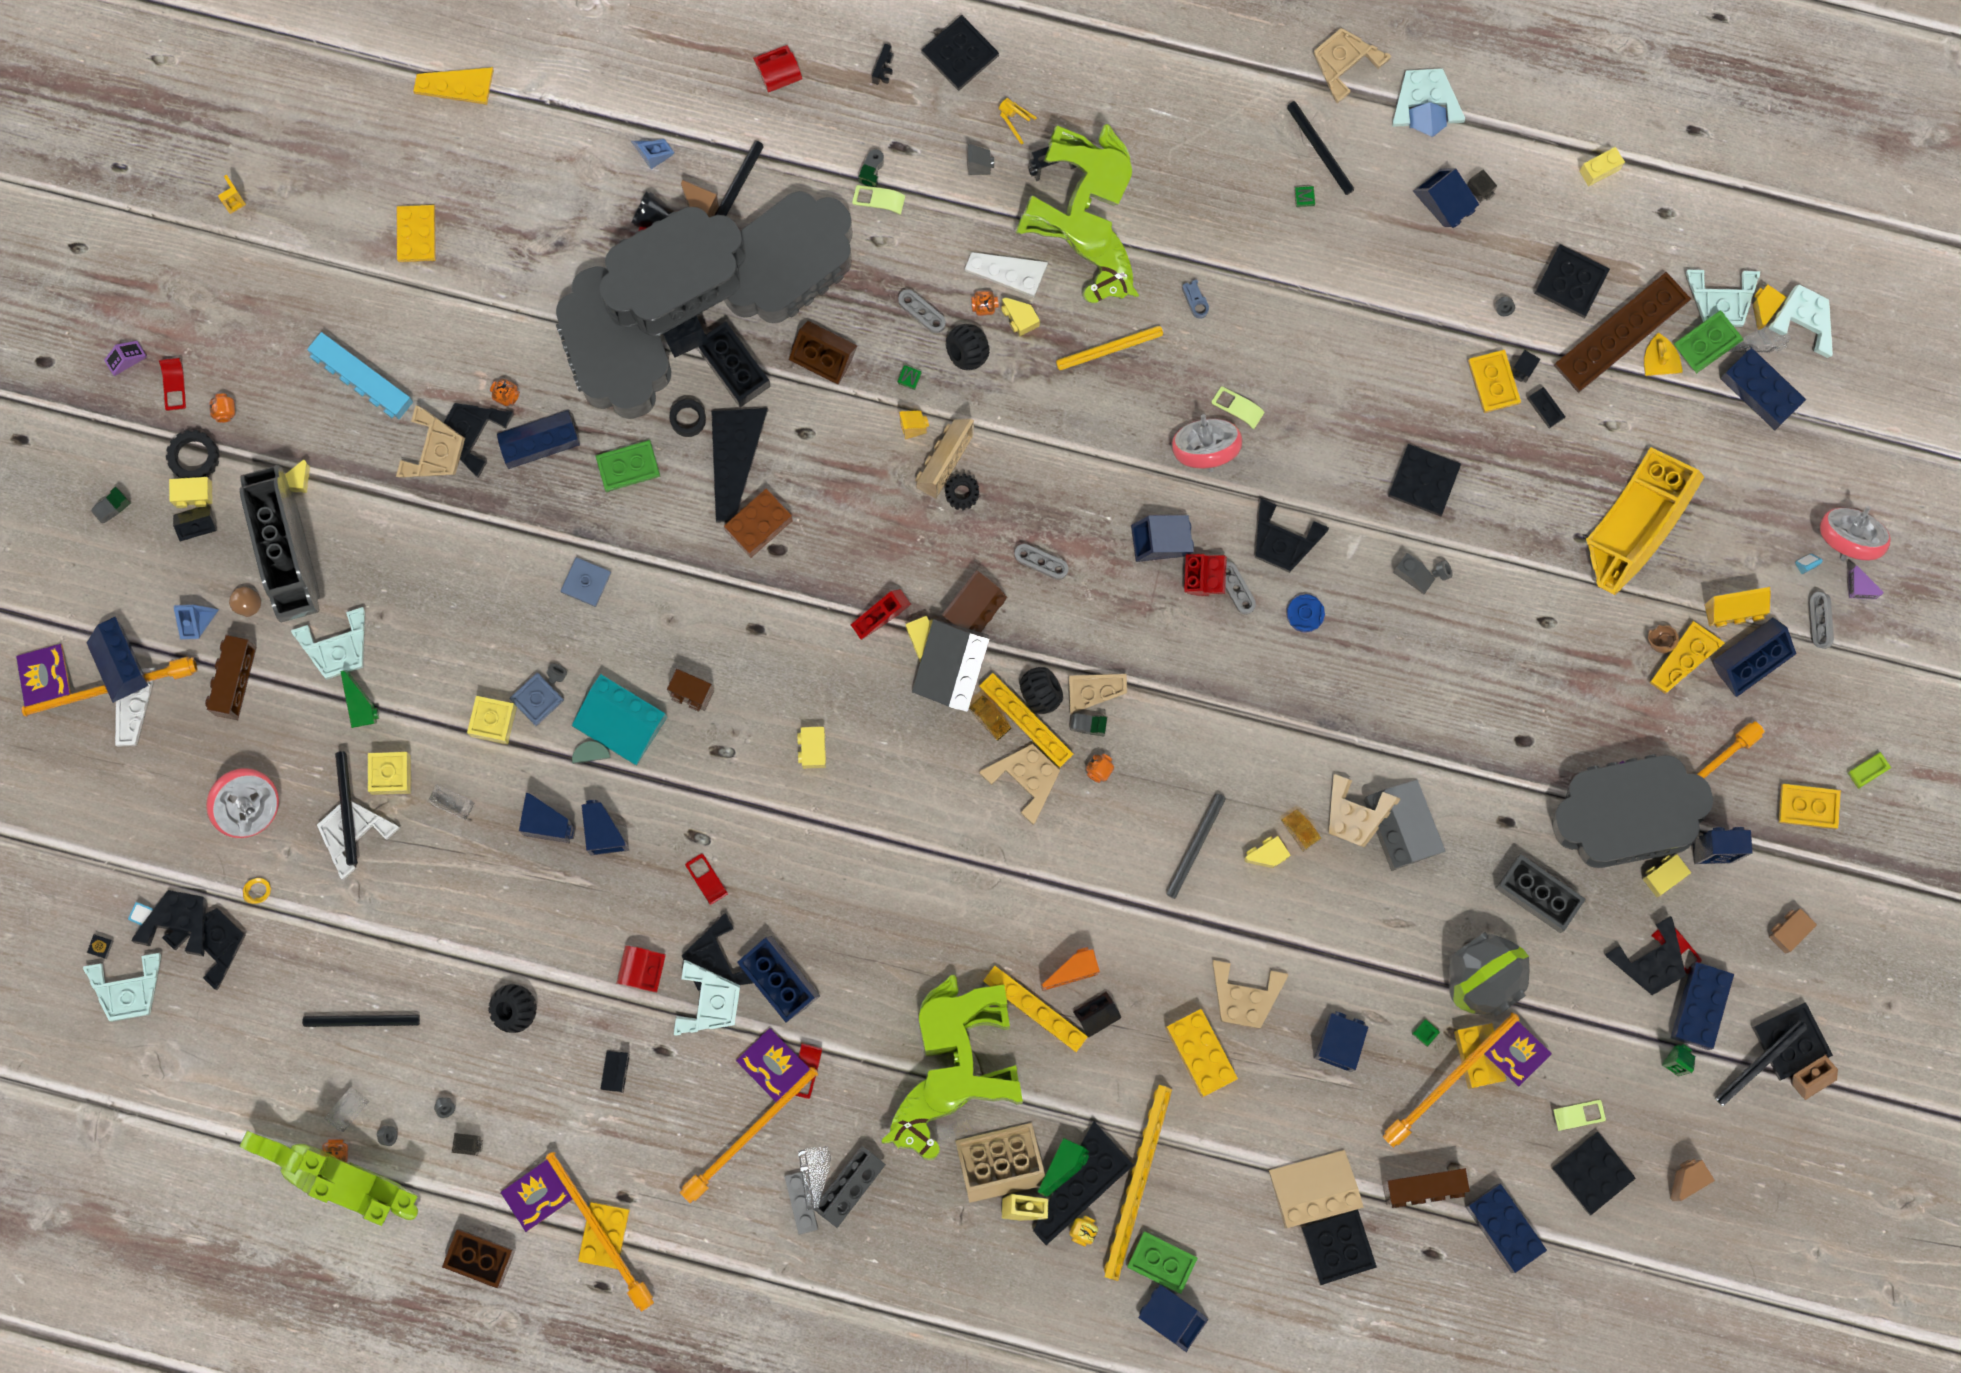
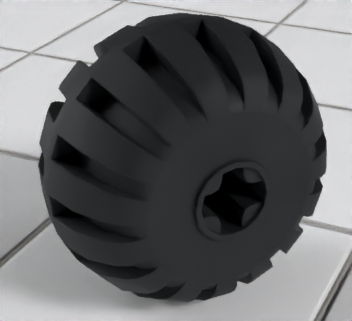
(967, 346)
(1041, 690)
(512, 1008)

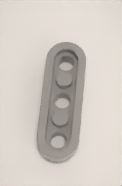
(918, 304)
(1035, 555)
(1243, 594)
(1818, 613)

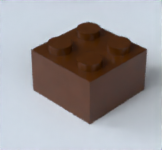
(690, 690)

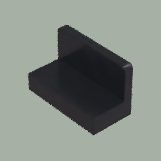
(194, 523)
(1097, 1014)
(615, 1071)

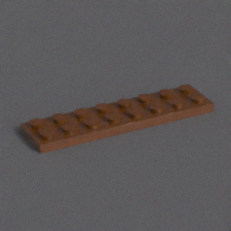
(1622, 332)

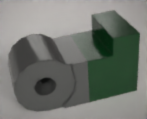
(873, 162)
(110, 505)
(1088, 724)

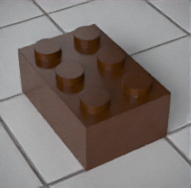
(478, 1258)

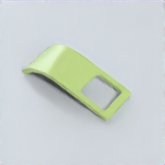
(882, 199)
(1241, 408)
(1574, 1115)

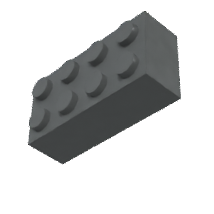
(1540, 893)

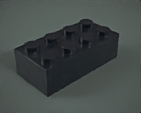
(685, 337)
(733, 365)

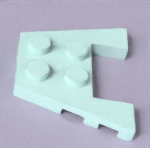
(1425, 87)
(1731, 302)
(1810, 312)
(338, 652)
(126, 997)
(716, 1002)

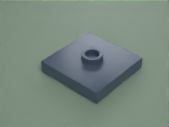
(585, 582)
(536, 699)

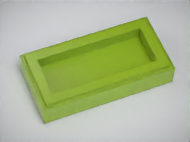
(1869, 770)

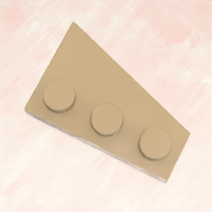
(1094, 689)

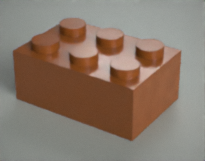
(758, 523)

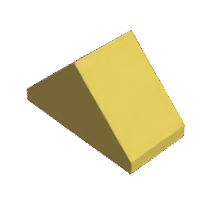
(298, 477)

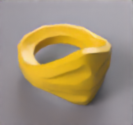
(247, 887)

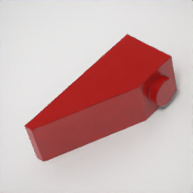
(881, 613)

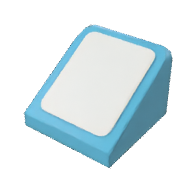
(1808, 563)
(139, 913)

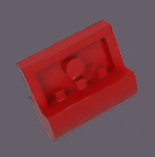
(778, 68)
(1205, 574)
(641, 969)

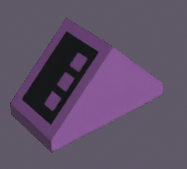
(124, 356)
(1862, 586)

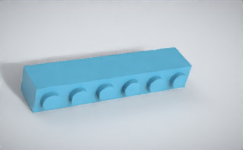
(360, 376)

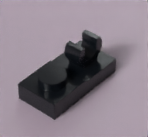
(880, 69)

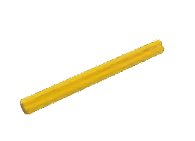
(1109, 348)

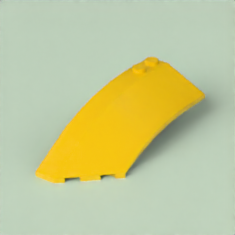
(1641, 518)

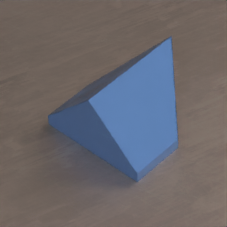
(1428, 118)
(653, 151)
(193, 620)

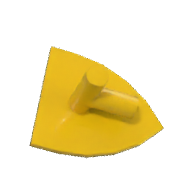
(1661, 357)

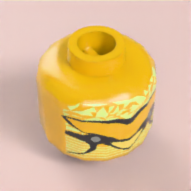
(1083, 1231)

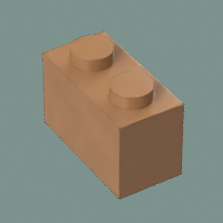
(1792, 930)
(1815, 1077)

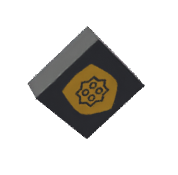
(100, 946)

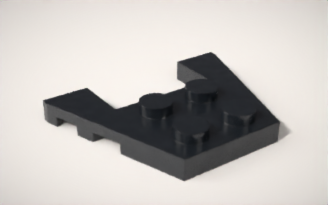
(469, 423)
(1280, 546)
(178, 913)
(220, 942)
(708, 954)
(1658, 967)

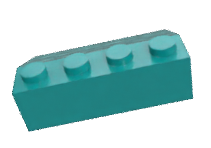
(619, 719)

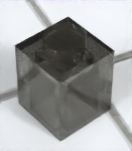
(1482, 186)
(467, 1144)

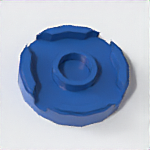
(1305, 613)

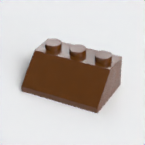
(822, 352)
(975, 603)

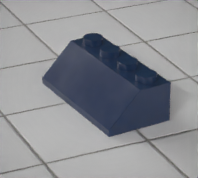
(537, 439)
(1755, 656)
(116, 660)
(778, 978)

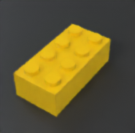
(1201, 1053)

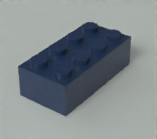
(1763, 389)
(1722, 846)
(1702, 1006)
(1506, 1228)

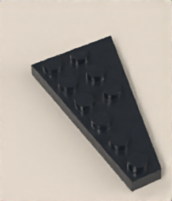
(734, 448)
(1101, 1171)

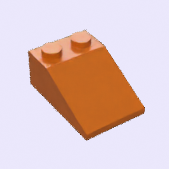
(1078, 967)

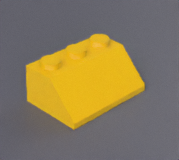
(1738, 607)
(1483, 1071)

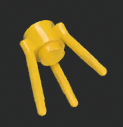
(1010, 108)

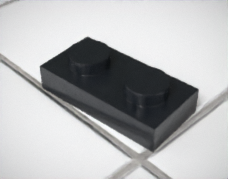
(1546, 407)

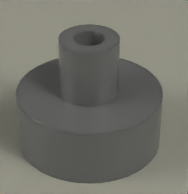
(1505, 306)
(1443, 570)
(556, 673)
(444, 1107)
(387, 1135)

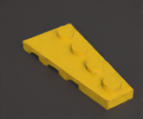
(459, 85)
(1690, 652)

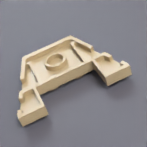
(1340, 54)
(440, 451)
(1032, 772)
(1355, 821)
(1244, 1004)

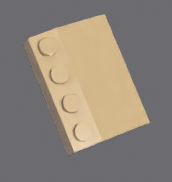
(945, 457)
(1000, 1162)
(1315, 1189)

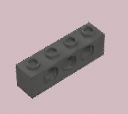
(849, 1186)

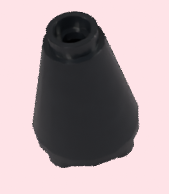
(652, 210)

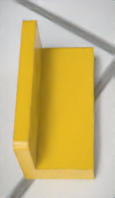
(231, 198)

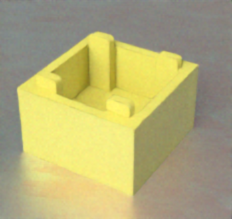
(491, 720)
(389, 773)

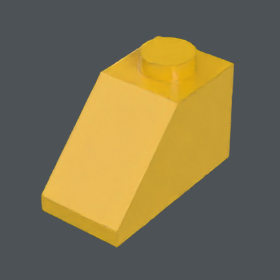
(1766, 304)
(913, 423)

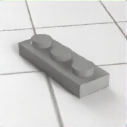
(804, 1219)

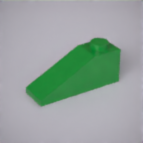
(359, 706)
(1680, 1061)
(1066, 1163)

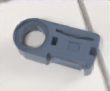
(1194, 298)

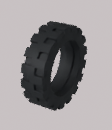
(185, 438)

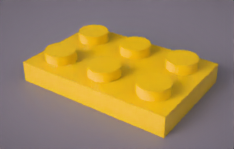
(416, 233)
(1494, 381)
(1809, 806)
(614, 1223)

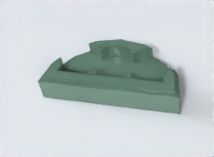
(590, 752)

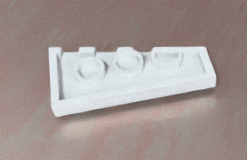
(1009, 272)
(131, 713)

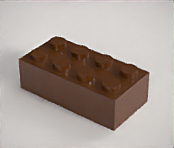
(231, 677)
(1422, 1187)

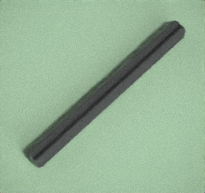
(1196, 845)

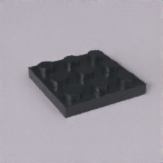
(960, 52)
(1572, 281)
(1424, 480)
(1800, 1053)
(1593, 1173)
(1339, 1247)

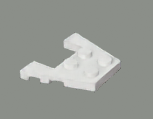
(332, 833)

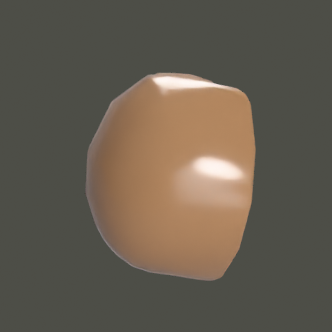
(245, 601)
(1663, 639)

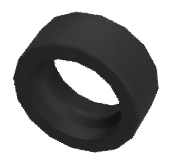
(687, 403)

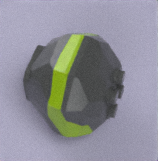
(1488, 975)

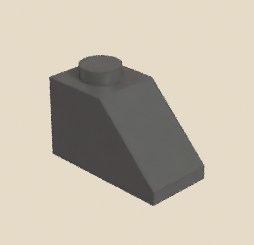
(979, 161)
(1414, 573)

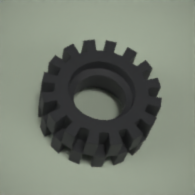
(965, 481)

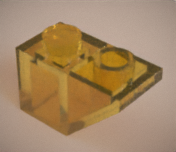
(990, 717)
(1301, 830)

